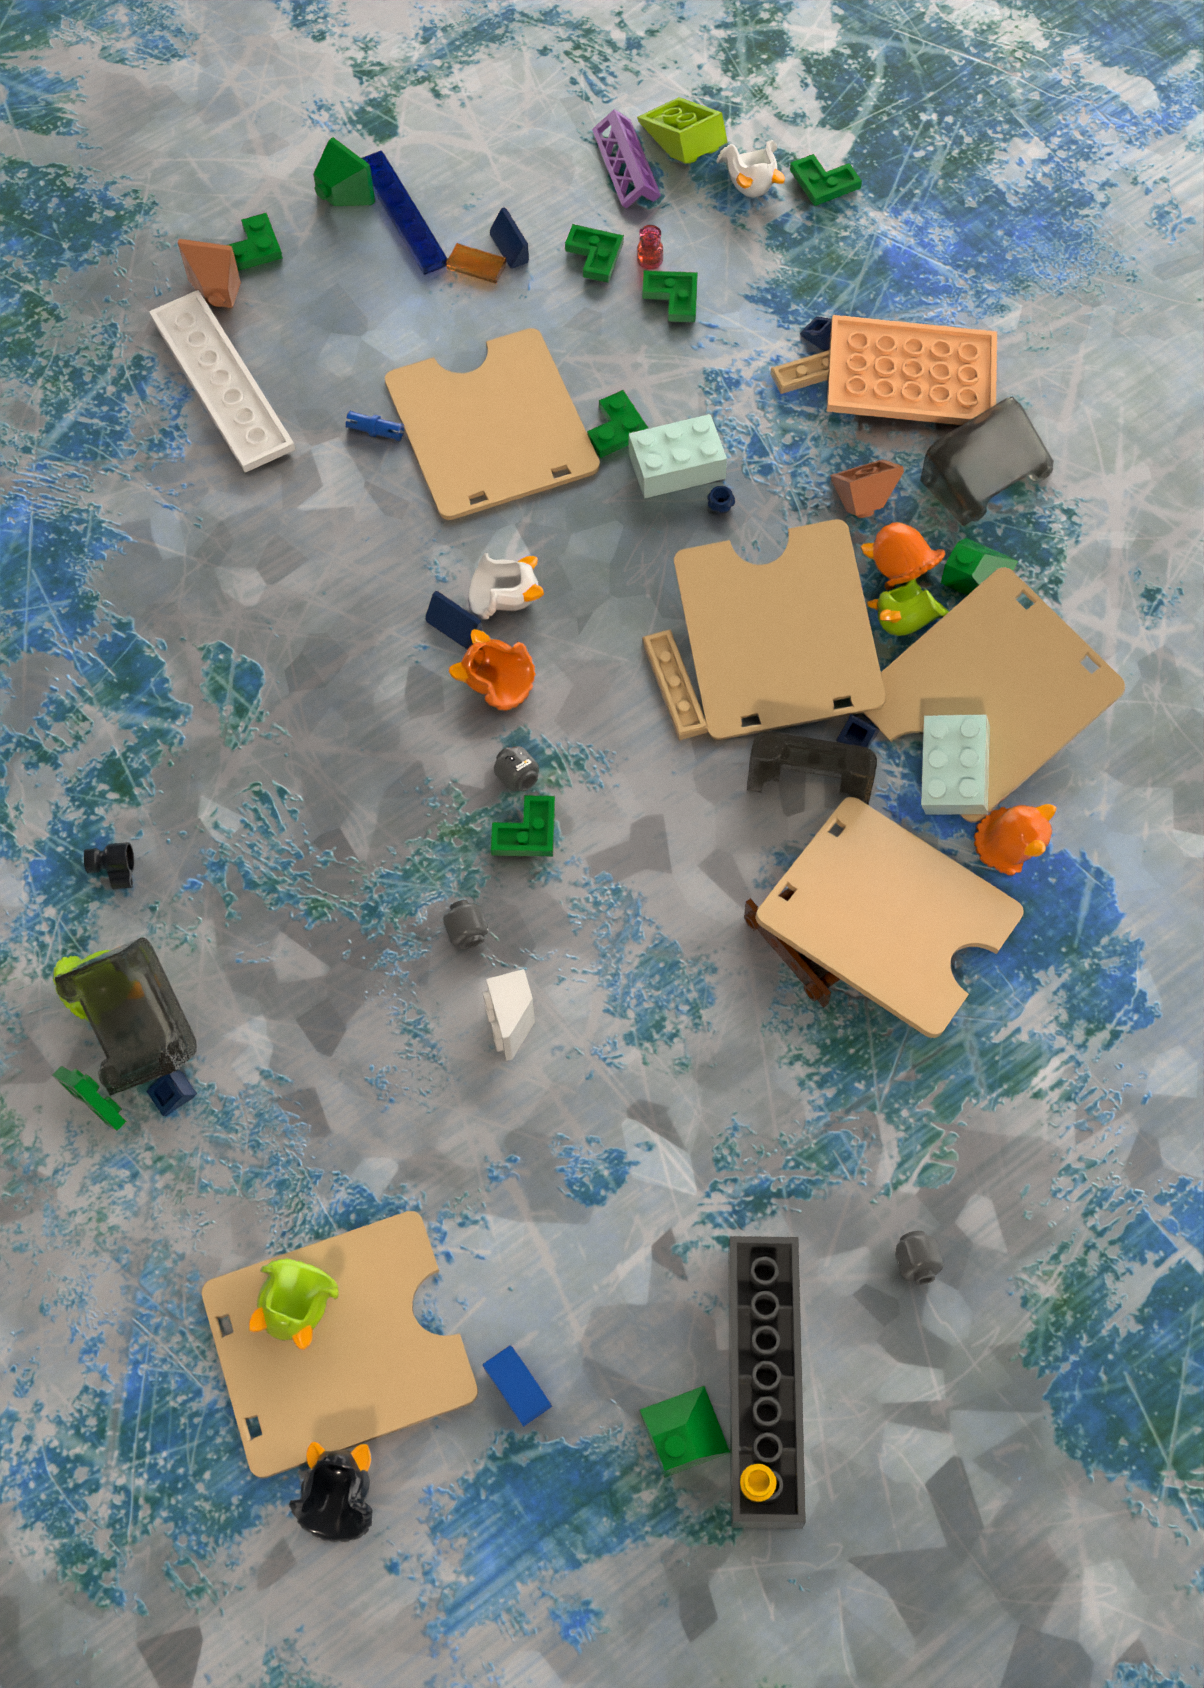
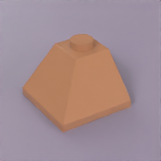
(211, 271)
(867, 486)

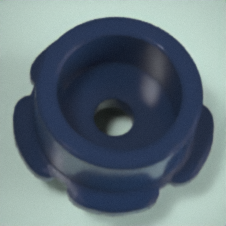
(720, 493)

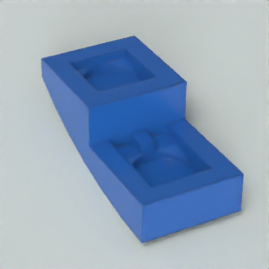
(517, 1385)

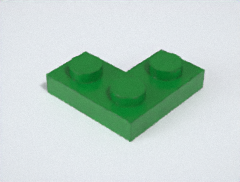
(823, 185)
(260, 244)
(599, 246)
(676, 287)
(622, 420)
(532, 836)
(85, 1090)

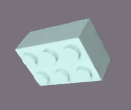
(677, 456)
(955, 764)

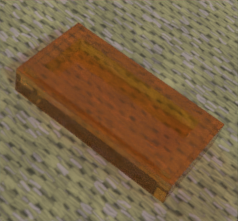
(476, 263)

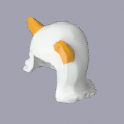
(752, 171)
(503, 586)

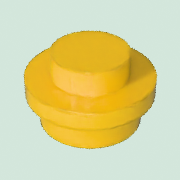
(758, 1482)

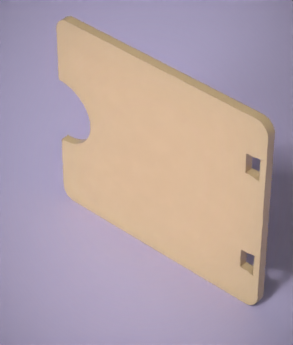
(492, 427)
(779, 633)
(1005, 665)
(888, 914)
(368, 1355)

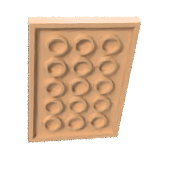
(910, 370)

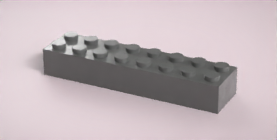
(766, 1378)

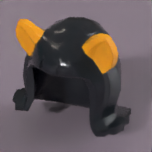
(335, 1494)

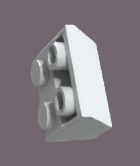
(509, 1010)

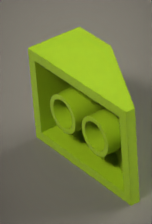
(685, 129)

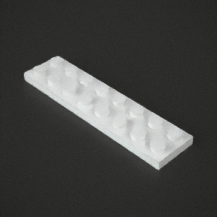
(222, 381)

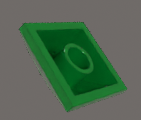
(343, 177)
(972, 564)
(684, 1431)

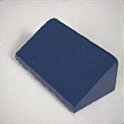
(509, 239)
(452, 619)

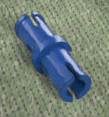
(374, 425)

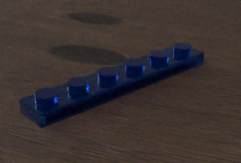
(405, 214)

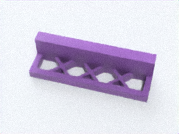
(629, 152)

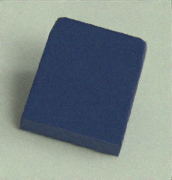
(818, 332)
(857, 732)
(171, 1092)

